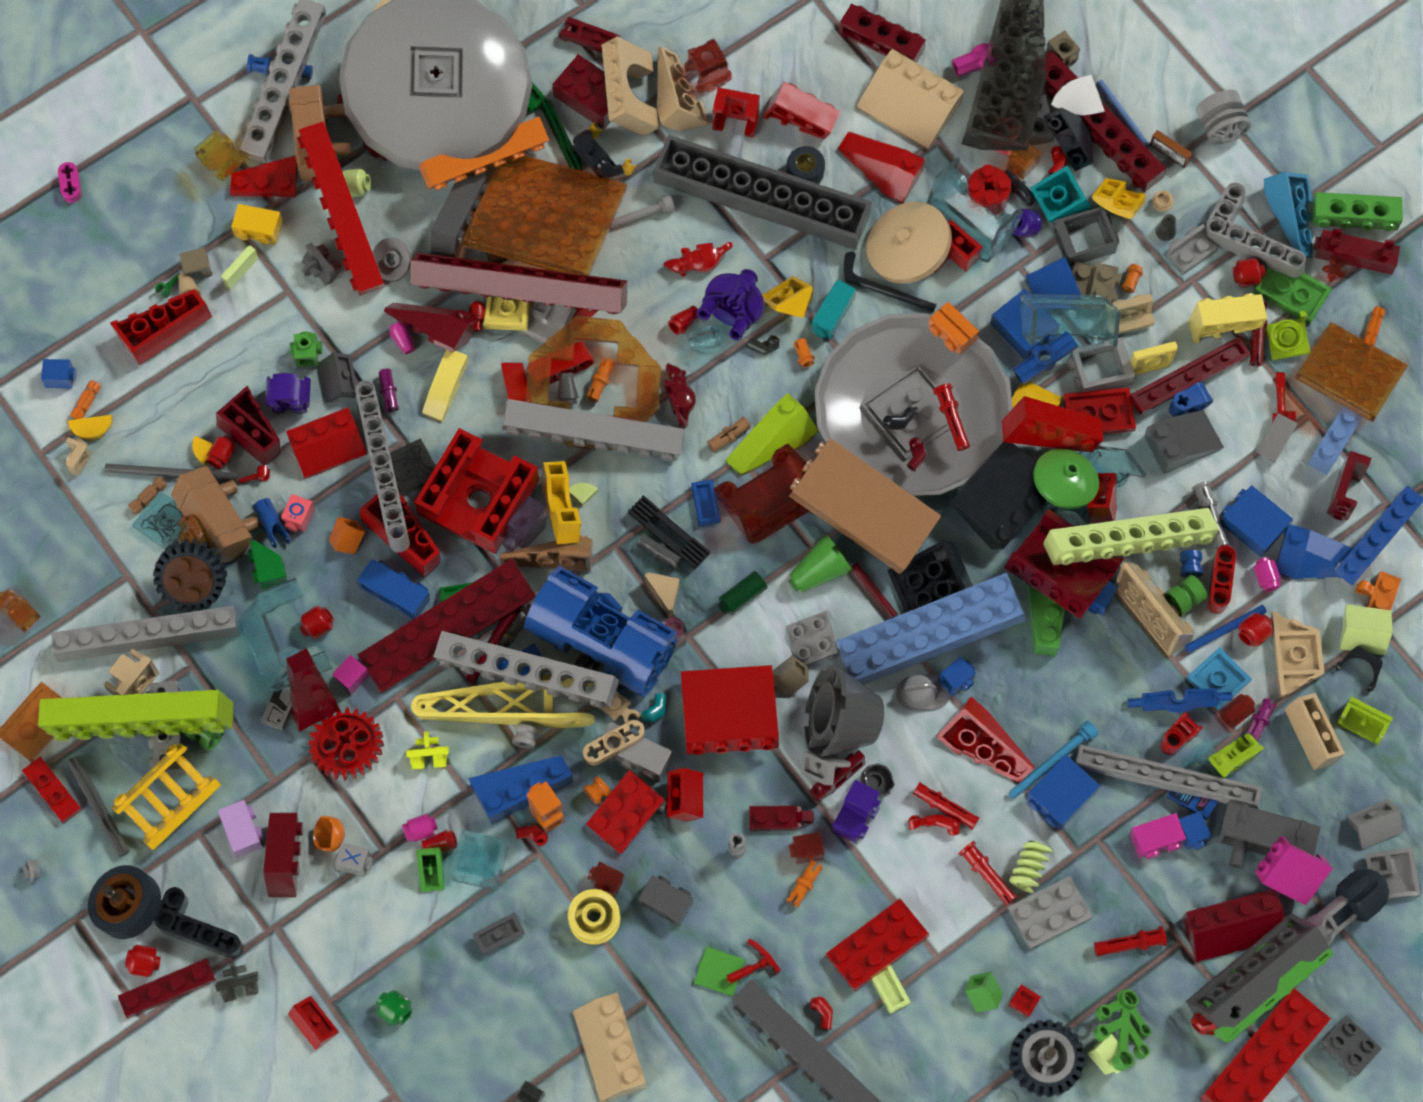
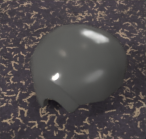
(878, 778)

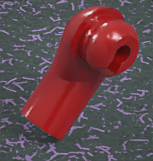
(1059, 159)

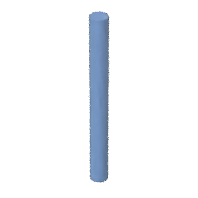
(1121, 112)

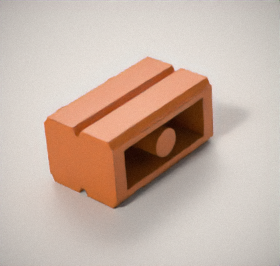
(953, 328)

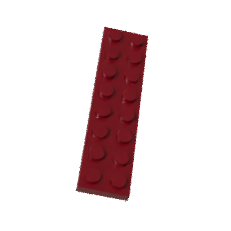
(461, 614)

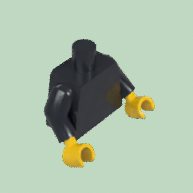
(596, 157)

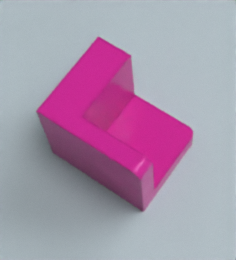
(351, 674)

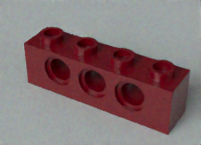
(869, 36)

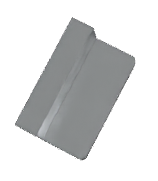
(822, 768)
(1376, 823)

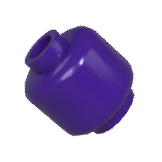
(1029, 224)

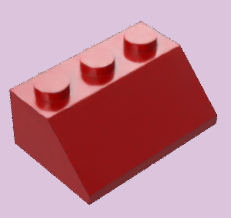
(326, 442)

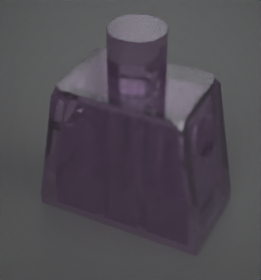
(525, 524)

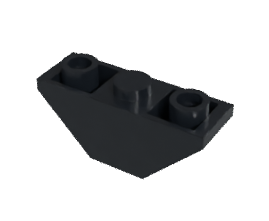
(1072, 137)

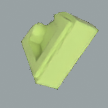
(582, 492)

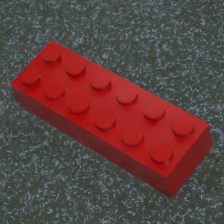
(1269, 1052)

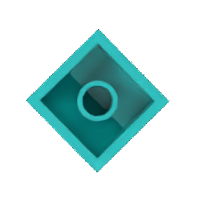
(1060, 195)

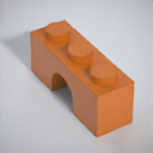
(545, 806)

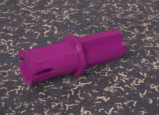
(388, 390)
(1261, 718)

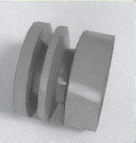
(1223, 117)

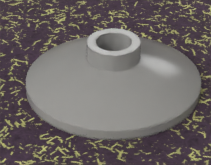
(384, 254)

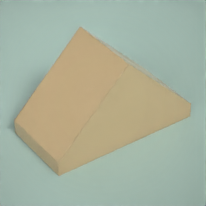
(664, 589)

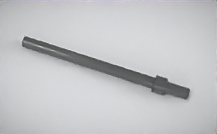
(168, 472)

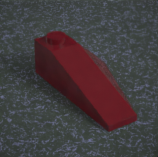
(445, 327)

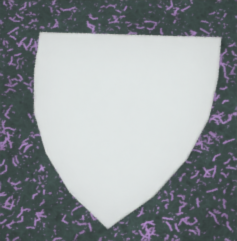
(1079, 97)

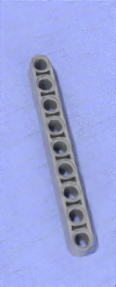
(382, 466)

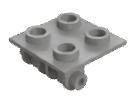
(813, 639)

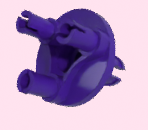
(733, 301)

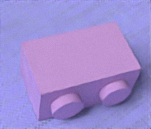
(240, 828)

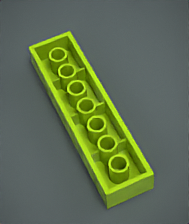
(136, 714)

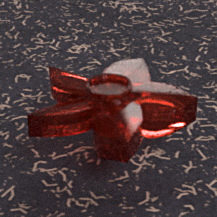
(1334, 269)

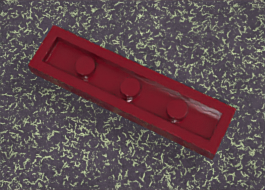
(166, 988)

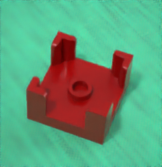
(737, 106)

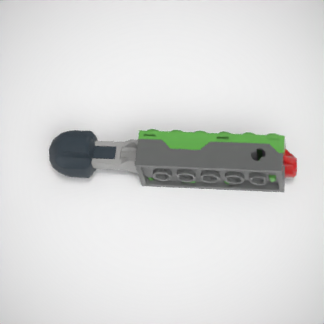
(1282, 959)

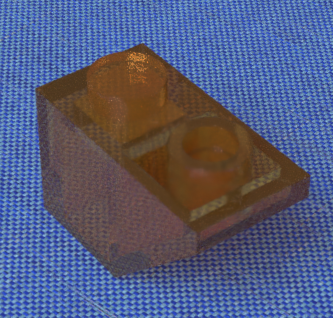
(17, 610)

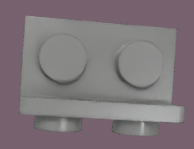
(1191, 249)

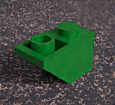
(269, 566)

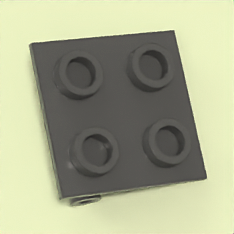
(1351, 1046)

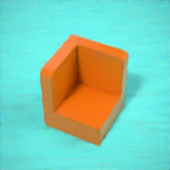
(346, 535)

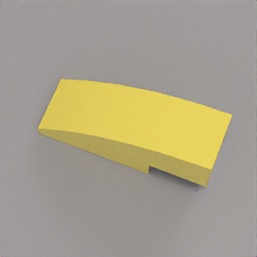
(445, 385)

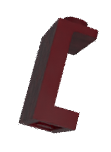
(1352, 468)

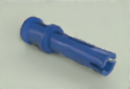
(262, 65)

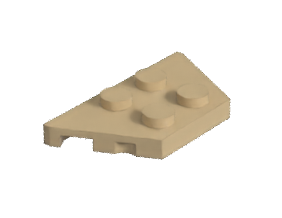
(1296, 654)

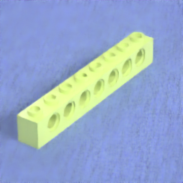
(1130, 536)

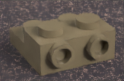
(1097, 279)

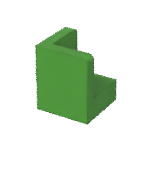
(983, 992)

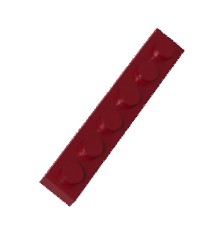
(1189, 374)

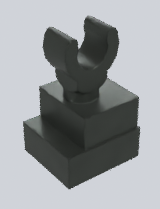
(530, 1093)

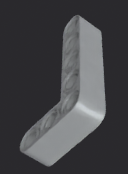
(1249, 238)

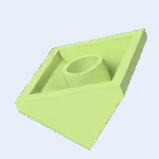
(1366, 628)

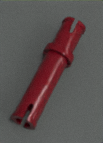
(1257, 344)

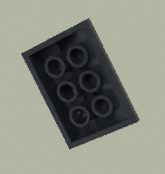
(1000, 496)
(931, 576)

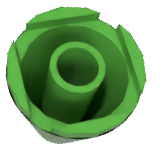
(819, 566)

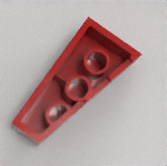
(161, 325)
(1051, 426)
(422, 551)

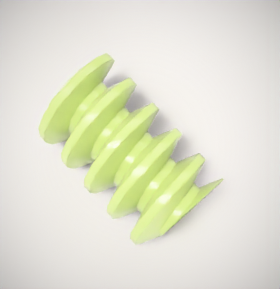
(1029, 865)

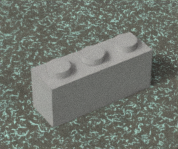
(644, 756)

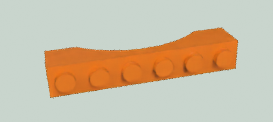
(444, 169)

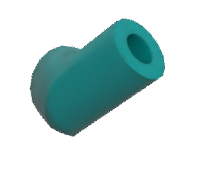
(656, 711)

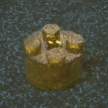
(218, 155)

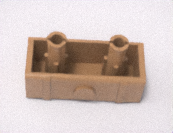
(308, 109)
(202, 496)

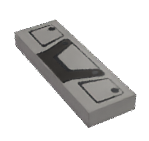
(278, 709)

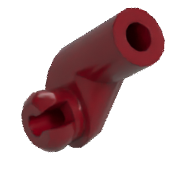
(918, 452)

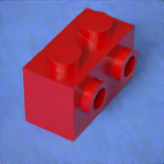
(685, 794)

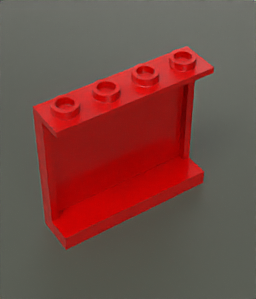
(729, 710)

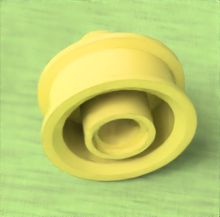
(586, 903)

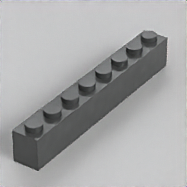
(799, 1046)

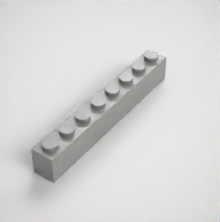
(592, 429)
(145, 634)

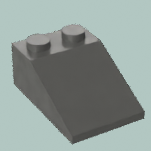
(1182, 440)

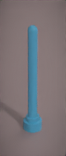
(1086, 732)

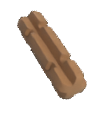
(147, 495)

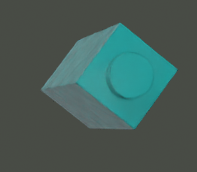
(833, 309)

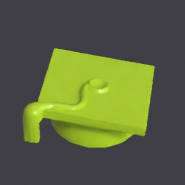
(1288, 338)

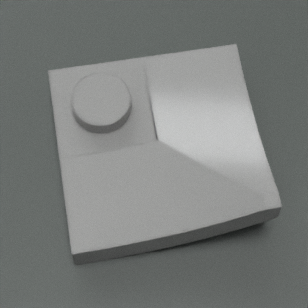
(546, 320)
(1398, 870)

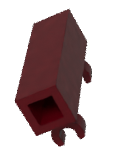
(1357, 251)

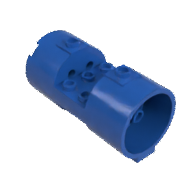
(571, 615)

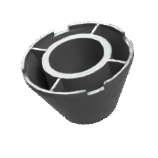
(841, 714)

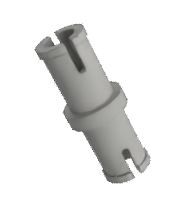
(737, 845)

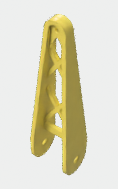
(545, 719)

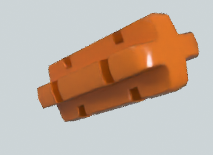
(1374, 325)
(85, 400)

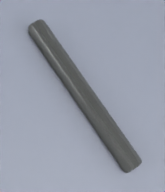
(98, 806)

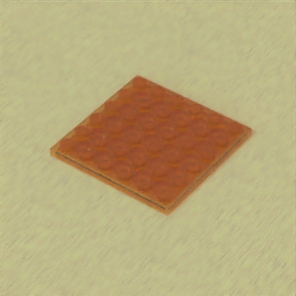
(545, 215)

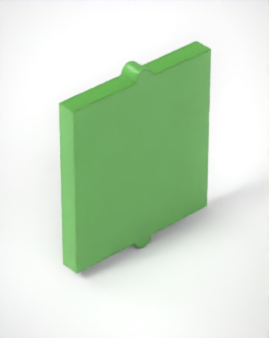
(715, 967)

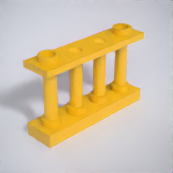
(187, 802)

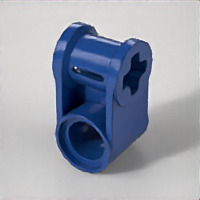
(1190, 400)

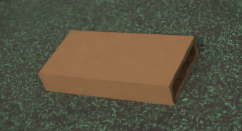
(864, 505)

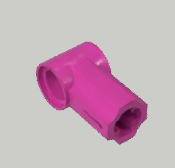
(971, 61)

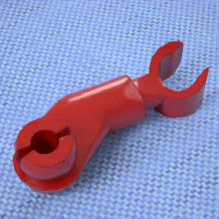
(935, 820)

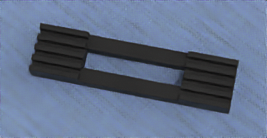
(645, 511)

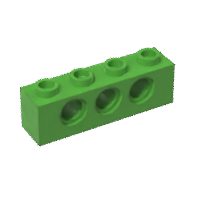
(1366, 205)

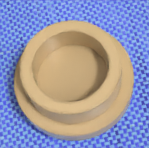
(1162, 201)

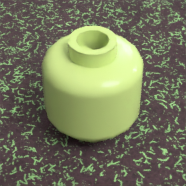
(357, 182)

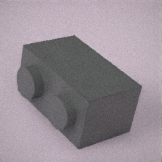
(666, 900)

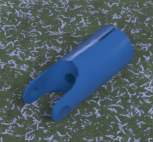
(270, 520)

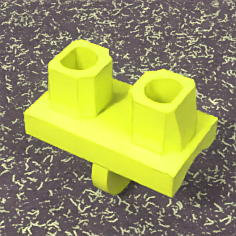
(417, 754)

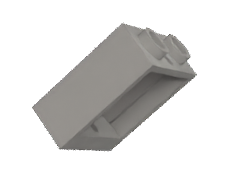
(1122, 361)

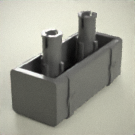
(1257, 831)

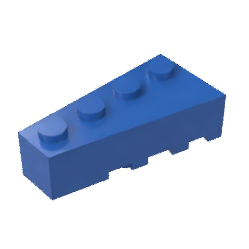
(506, 790)

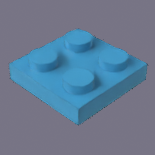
(1221, 673)

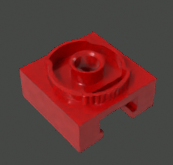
(471, 469)

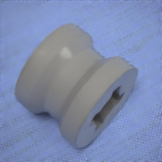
(525, 736)

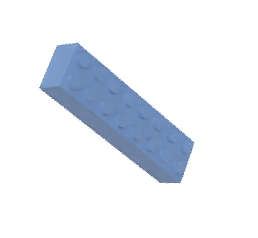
(931, 630)

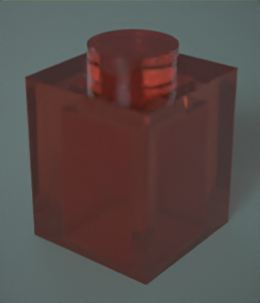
(807, 848)

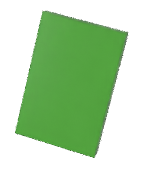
(1293, 293)

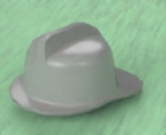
(922, 692)

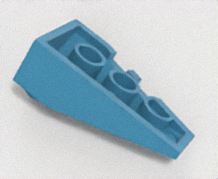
(1289, 199)

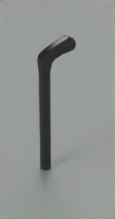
(851, 277)

